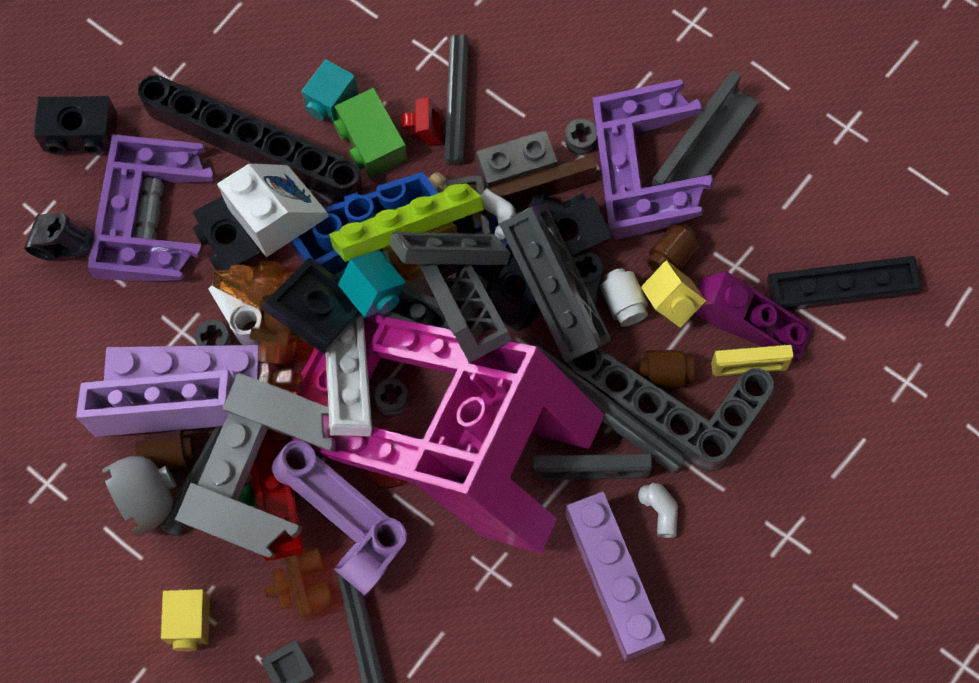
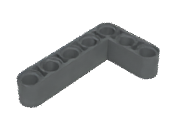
(671, 410)

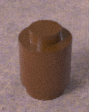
(675, 246)
(667, 368)
(167, 449)

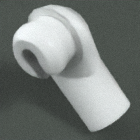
(499, 207)
(664, 504)

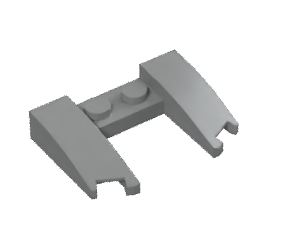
(214, 501)

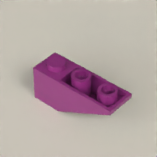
(750, 315)

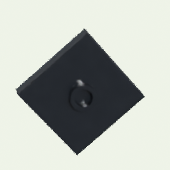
(313, 306)

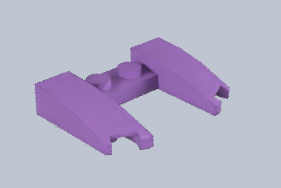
(629, 205)
(114, 249)

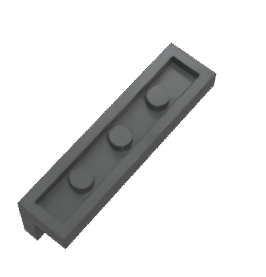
(709, 134)
(555, 282)
(458, 310)

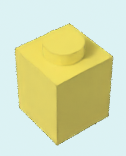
(673, 294)
(185, 619)

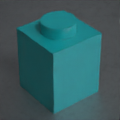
(326, 89)
(372, 284)

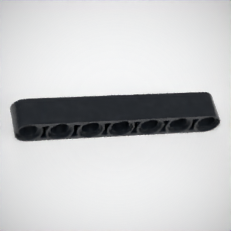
(238, 127)

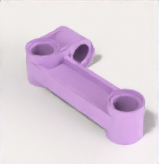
(347, 510)

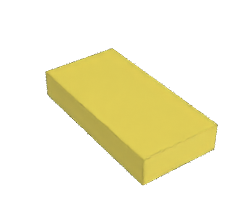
(740, 360)

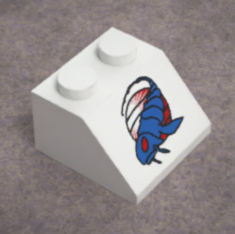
(271, 204)

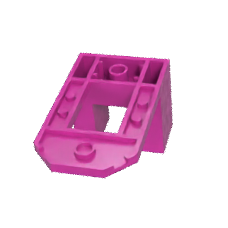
(475, 431)

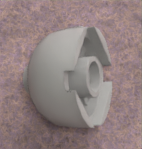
(141, 491)

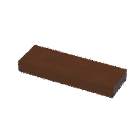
(549, 181)

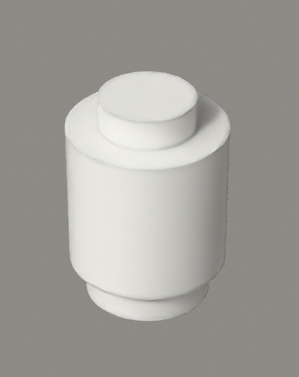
(624, 297)

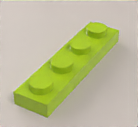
(418, 216)

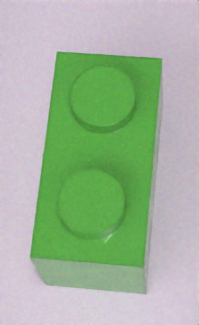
(371, 133)

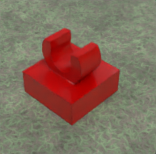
(425, 122)

